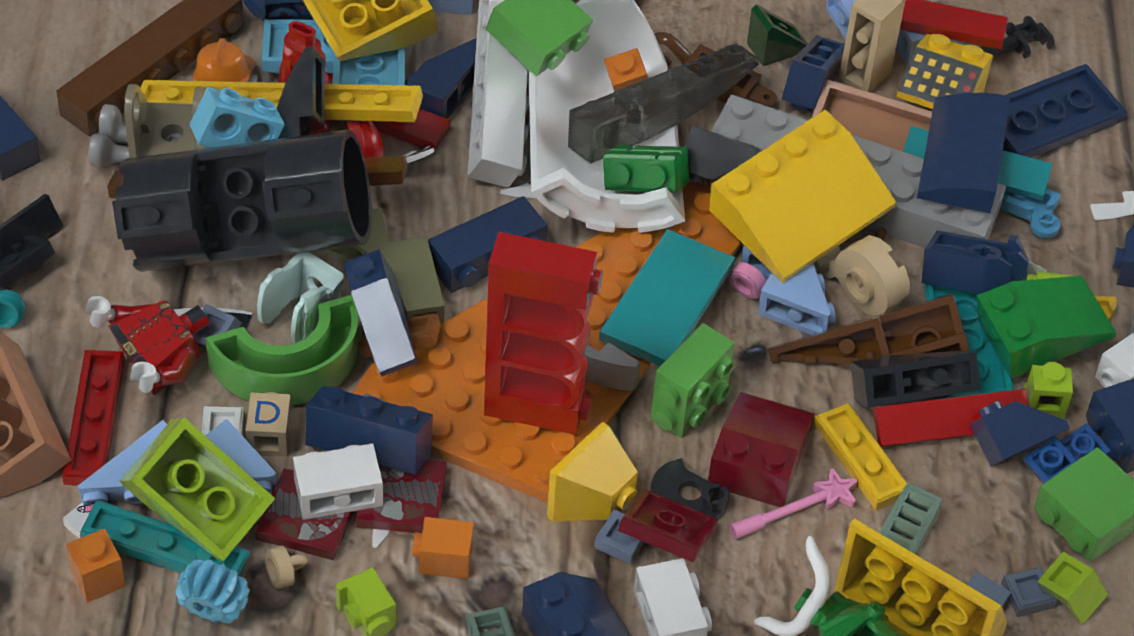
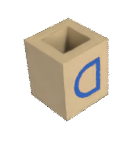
(269, 423)

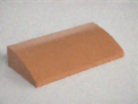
(871, 115)

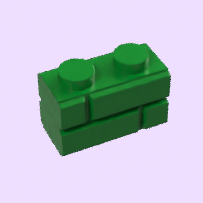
(645, 168)

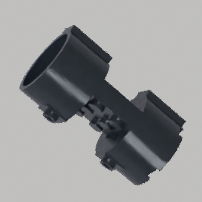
(244, 201)

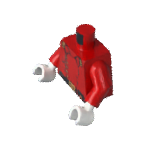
(152, 339)

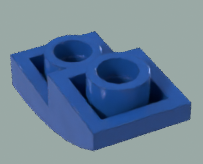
(1058, 455)

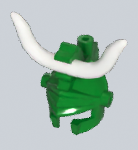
(833, 615)

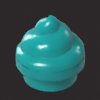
(11, 308)

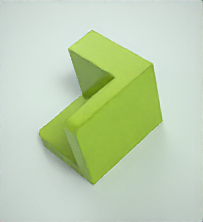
(1074, 586)

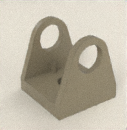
(151, 122)

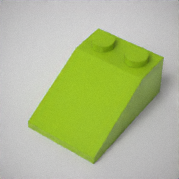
(197, 488)

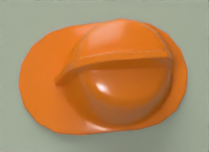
(223, 63)

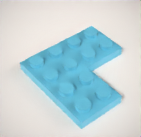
(374, 69)

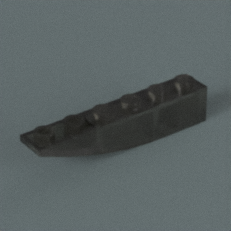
(655, 103)

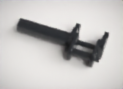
(1017, 41)

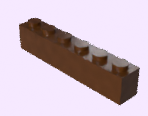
(150, 54)

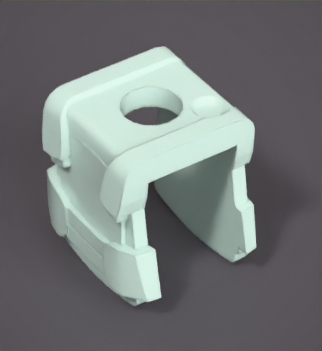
(295, 281)

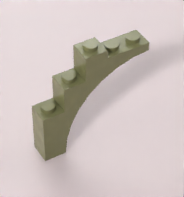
(410, 263)

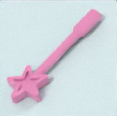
(832, 491)

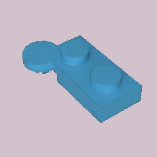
(1038, 212)

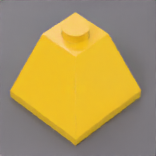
(592, 480)

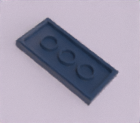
(1059, 112)

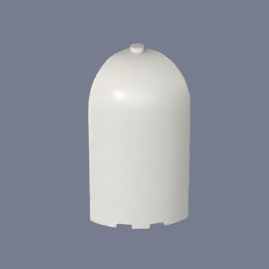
(561, 176)

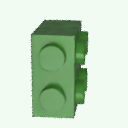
(539, 30)
(692, 381)
(1089, 504)

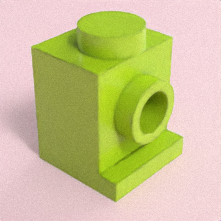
(1050, 381)
(366, 603)

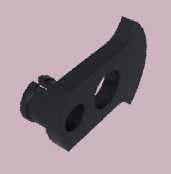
(674, 476)

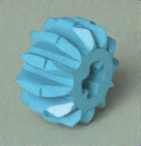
(212, 591)

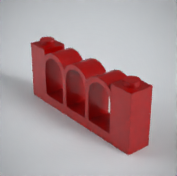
(538, 332)

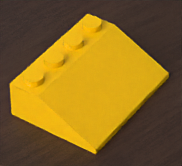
(372, 26)
(801, 196)
(911, 590)

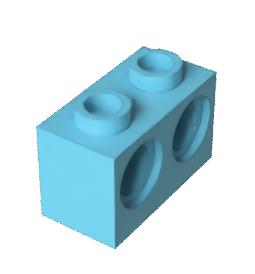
(239, 118)

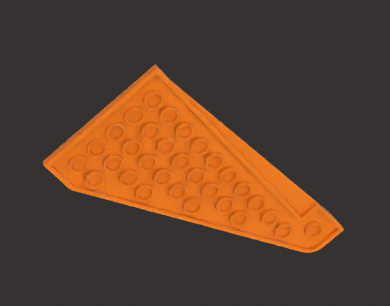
(452, 373)

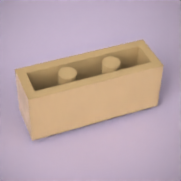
(871, 42)

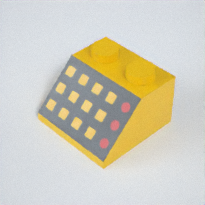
(943, 69)

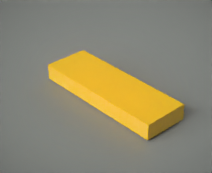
(861, 455)

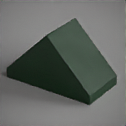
(772, 37)

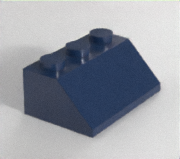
(569, 607)

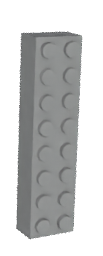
(911, 219)

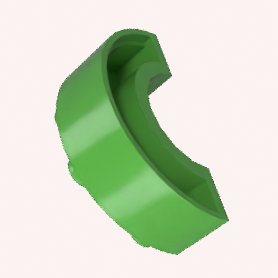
(294, 369)

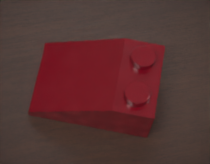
(760, 449)

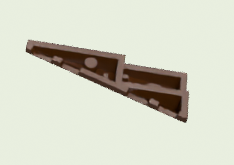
(913, 329)

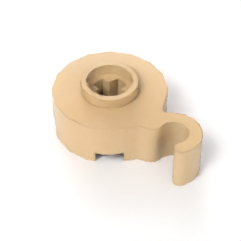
(867, 275)

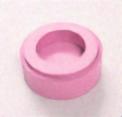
(747, 280)

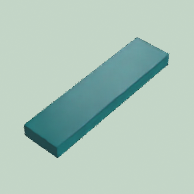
(1017, 172)
(153, 539)

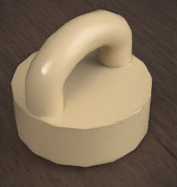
(282, 566)

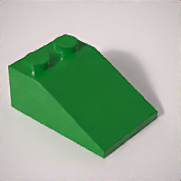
(1041, 321)

